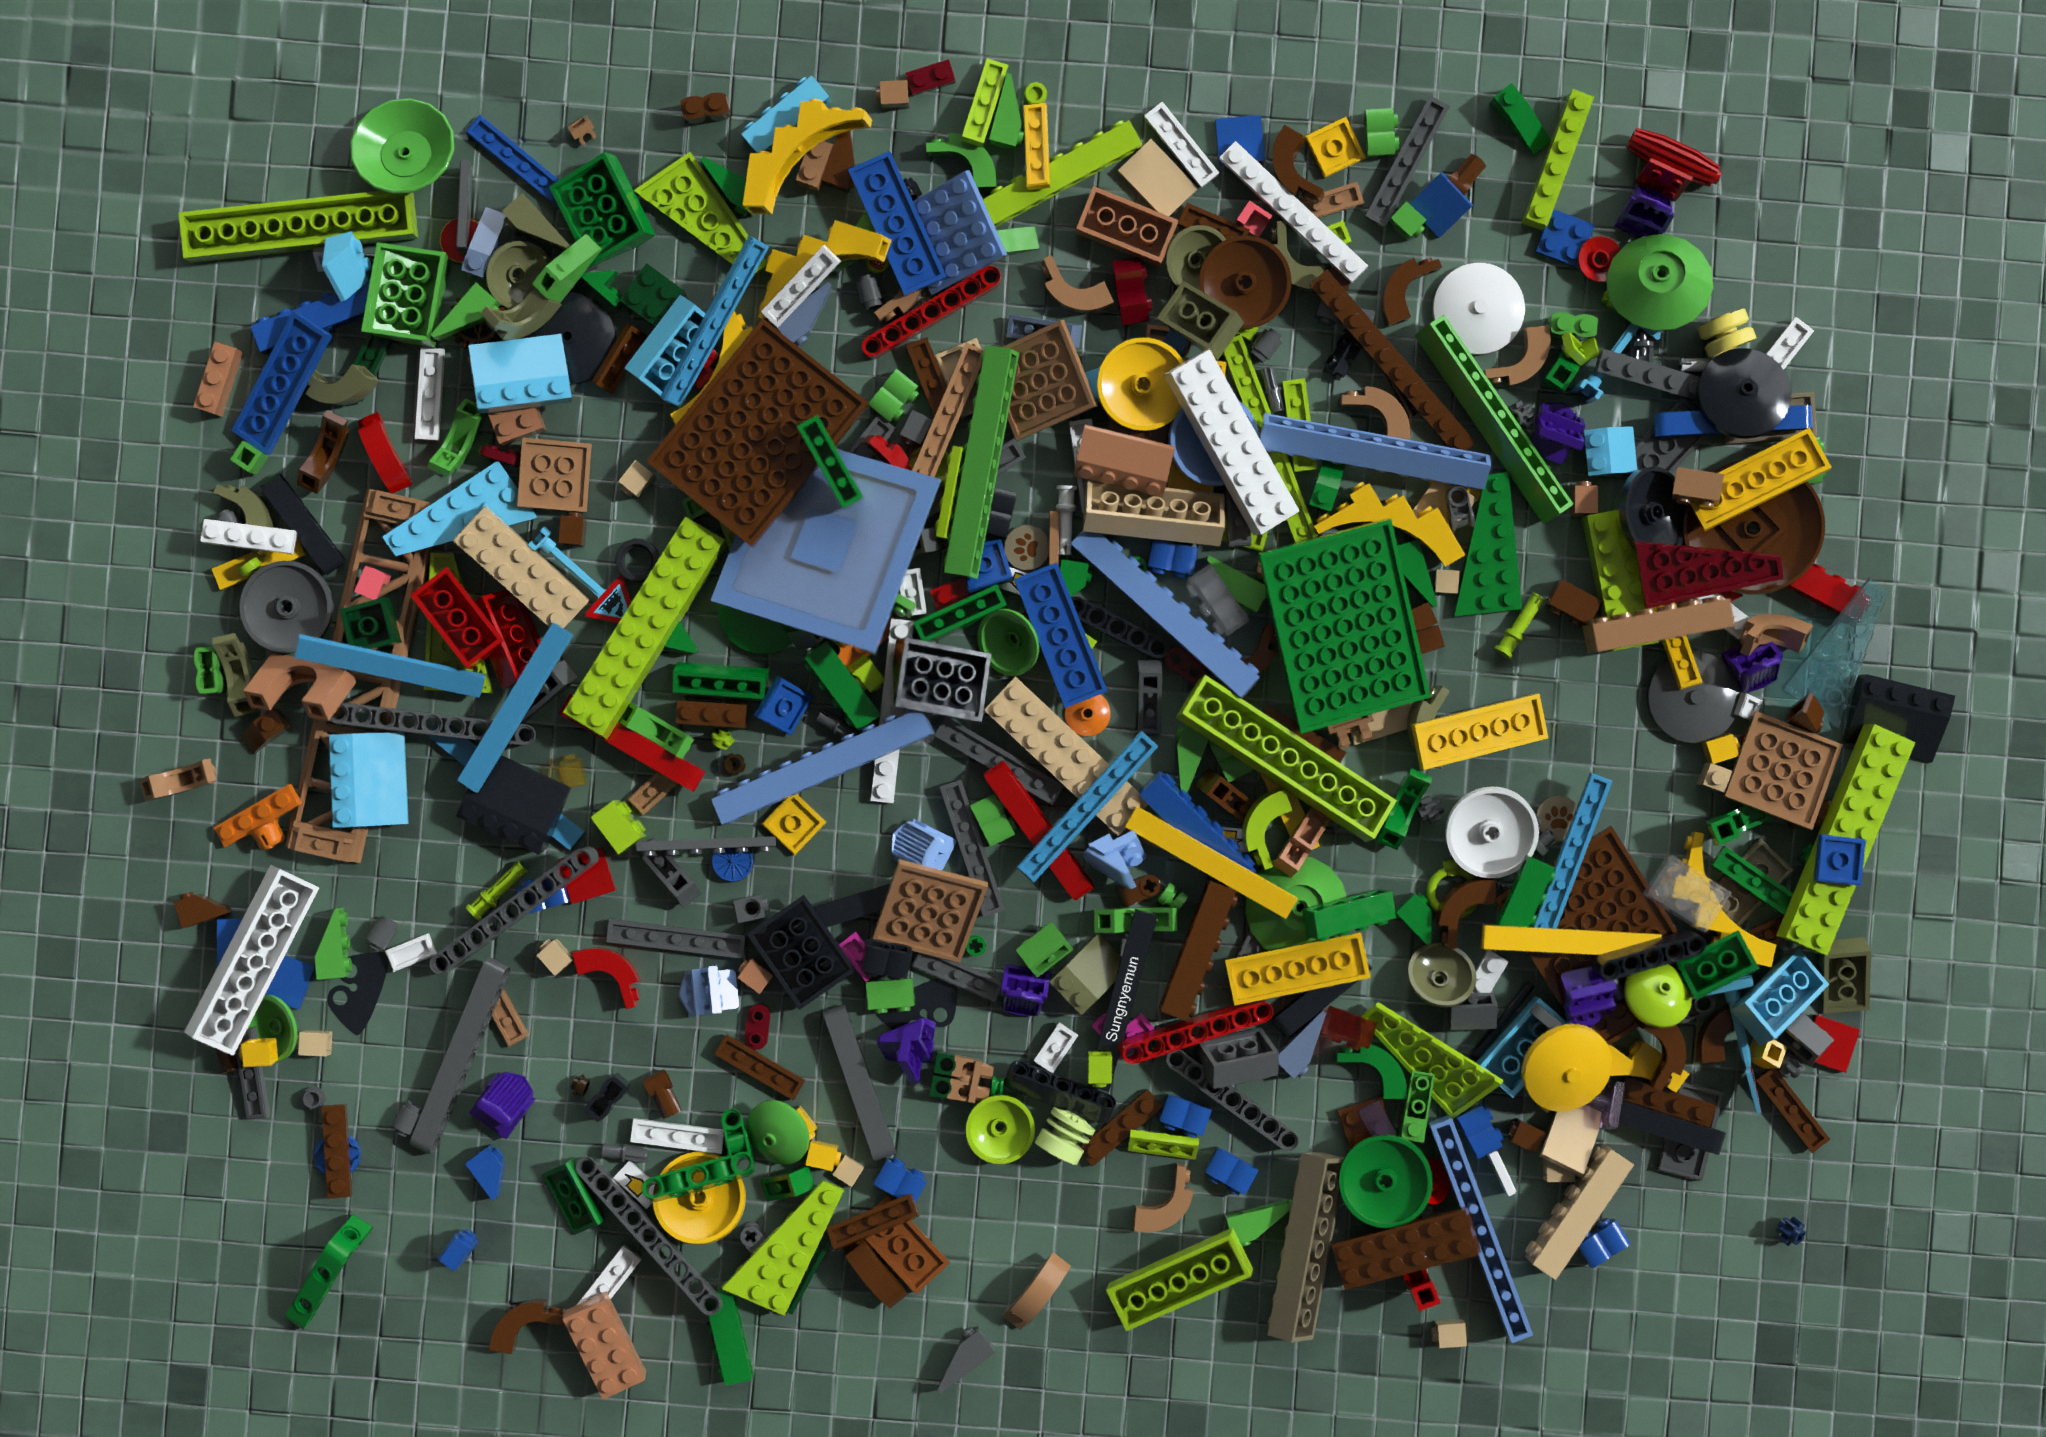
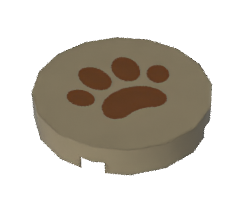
(1027, 547)
(1556, 815)

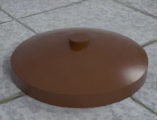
(1247, 278)

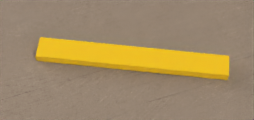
(1211, 862)
(1559, 939)

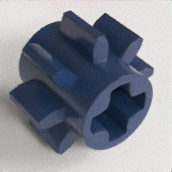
(1790, 1231)

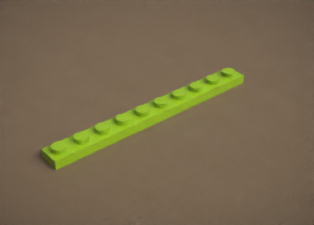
(1254, 399)

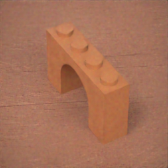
(284, 671)

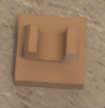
(582, 127)

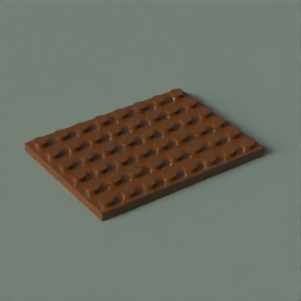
(741, 438)
(1603, 899)

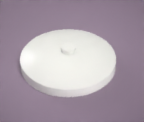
(1481, 306)
(1491, 832)

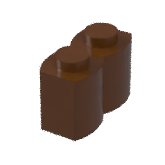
(710, 107)

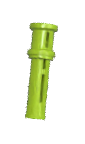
(1514, 634)
(489, 898)

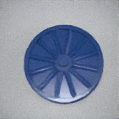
(732, 865)

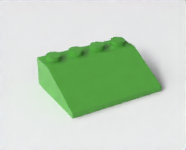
(406, 294)

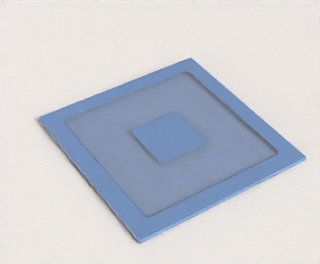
(831, 565)

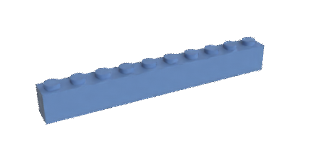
(1374, 451)
(1166, 612)
(822, 766)
(1491, 1256)

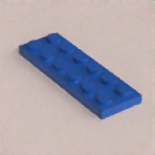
(896, 218)
(281, 383)
(1060, 635)

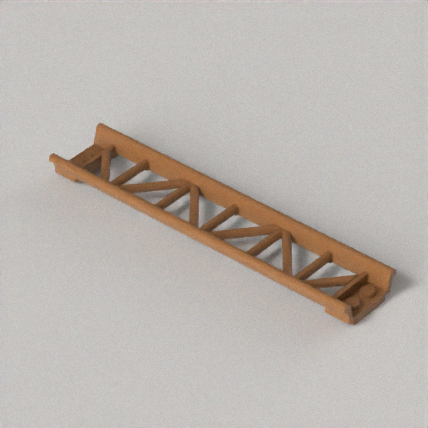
(385, 509)

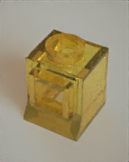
(572, 771)

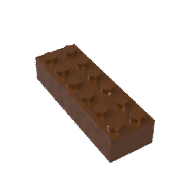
(1197, 949)
(1406, 1248)

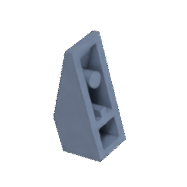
(484, 243)
(804, 317)
(1021, 326)
(1299, 1049)

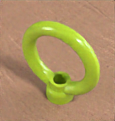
(1450, 868)

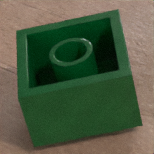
(651, 295)
(371, 624)

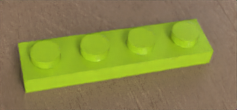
(984, 102)
(1298, 408)
(948, 501)

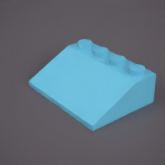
(520, 373)
(368, 779)

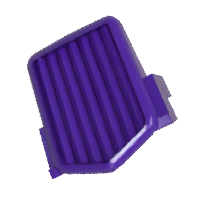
(1645, 213)
(1557, 431)
(1756, 669)
(1023, 991)
(1586, 996)
(909, 1046)
(504, 1103)

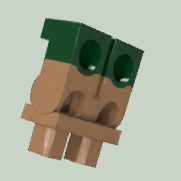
(966, 1080)

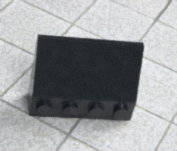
(940, 679)
(1902, 709)
(516, 805)
(801, 952)

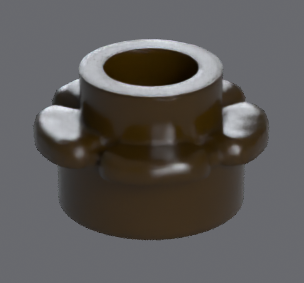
(729, 759)
(580, 1085)

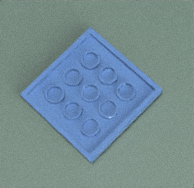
(959, 229)

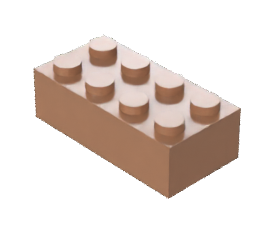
(1126, 226)
(515, 424)
(604, 1345)

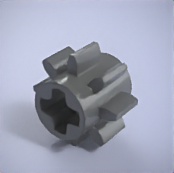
(1522, 413)
(1430, 809)
(1791, 1065)

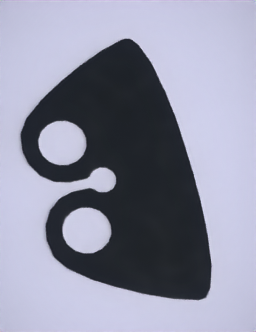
(929, 997)
(362, 1002)

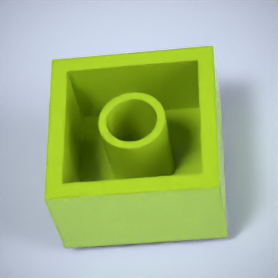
(619, 826)

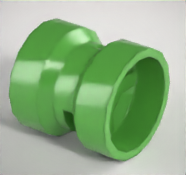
(1168, 894)

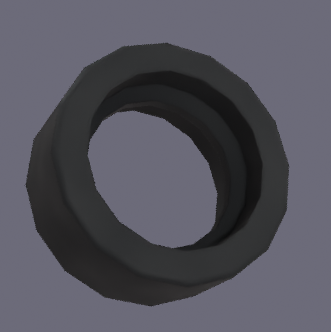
(622, 551)

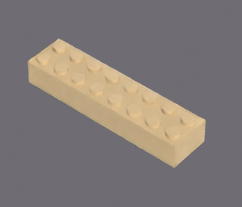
(1060, 750)

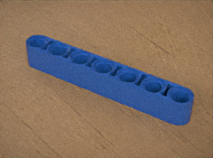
(1694, 423)

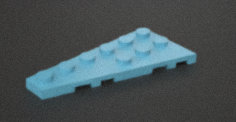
(452, 512)

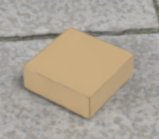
(1446, 581)
(848, 1170)

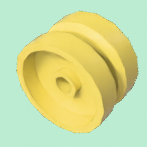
(1726, 332)

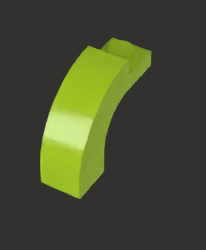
(1258, 818)

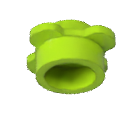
(722, 739)

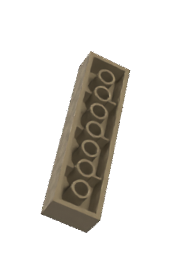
(1306, 1247)

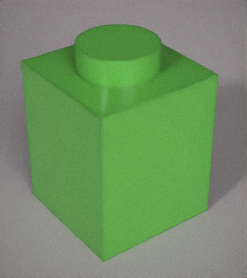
(1407, 221)
(249, 458)

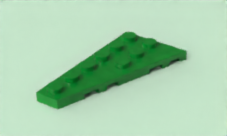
(1491, 563)

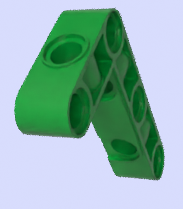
(716, 1171)
(327, 1270)

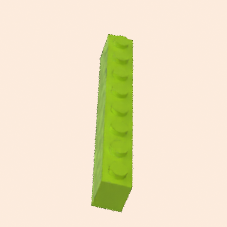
(1064, 172)

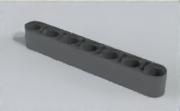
(859, 1082)
(1239, 1107)

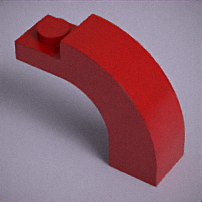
(382, 453)
(890, 455)
(613, 963)
(1421, 1289)

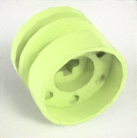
(1065, 1135)

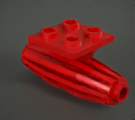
(1670, 164)

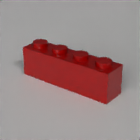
(1824, 589)

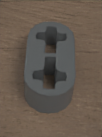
(1544, 1016)

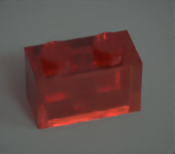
(1348, 1027)

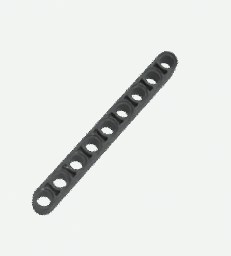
(421, 722)
(504, 915)
(460, 1055)
(638, 1230)

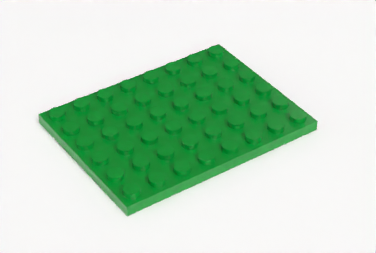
(1344, 625)

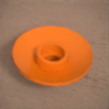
(1088, 726)

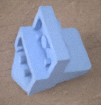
(921, 845)
(1116, 856)
(708, 991)

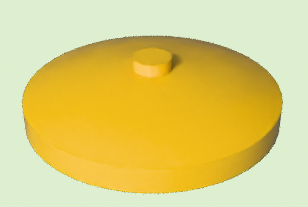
(1134, 384)
(1566, 1067)
(702, 1215)

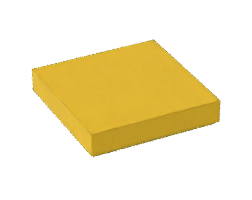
(1335, 147)
(794, 823)

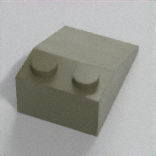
(525, 218)
(1201, 319)
(1088, 974)
(1848, 974)

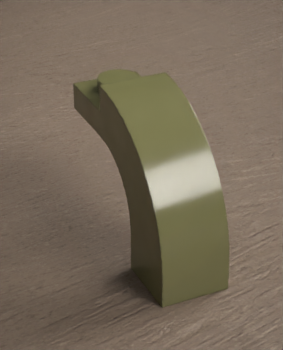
(1300, 274)
(522, 319)
(351, 388)
(252, 505)
(237, 671)
(1426, 710)

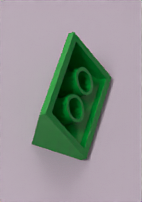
(1718, 965)
(573, 1197)

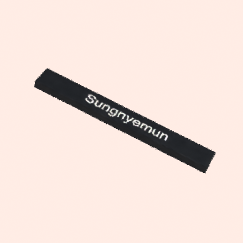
(1126, 986)

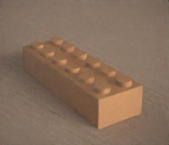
(1663, 624)

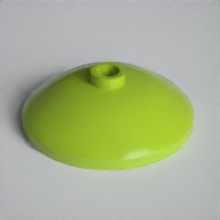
(1653, 1004)
(1005, 1144)

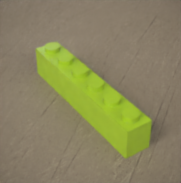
(1557, 160)

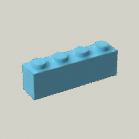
(786, 112)

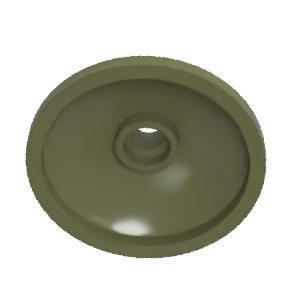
(1191, 241)
(514, 255)
(1448, 966)

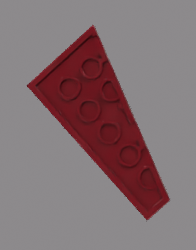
(1688, 572)

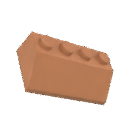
(1124, 461)

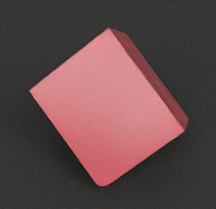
(1254, 219)
(371, 582)

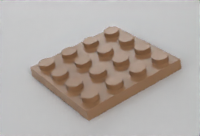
(1047, 381)
(1783, 771)
(930, 910)

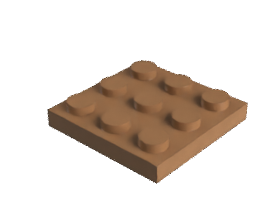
(554, 475)

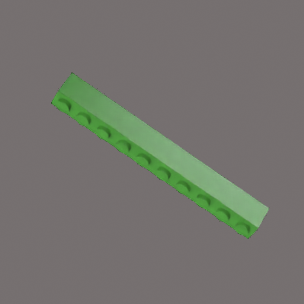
(1493, 419)
(981, 461)

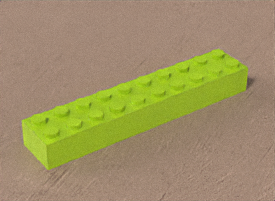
(296, 225)
(645, 628)
(1286, 758)
(1853, 813)

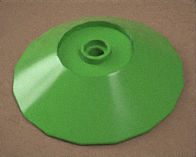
(396, 129)
(1658, 301)
(1312, 886)

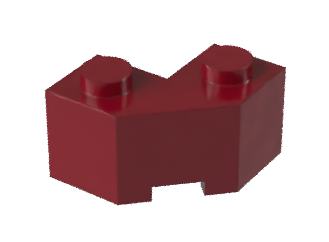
(1130, 290)

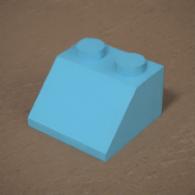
(345, 264)
(1610, 451)

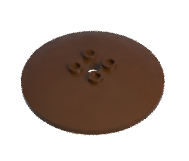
(1788, 525)

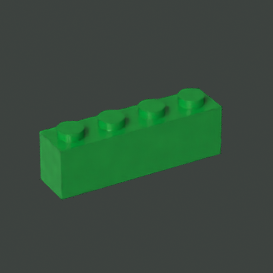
(830, 462)
(960, 615)
(720, 680)
(841, 684)
(1526, 894)
(1349, 914)
(729, 1340)

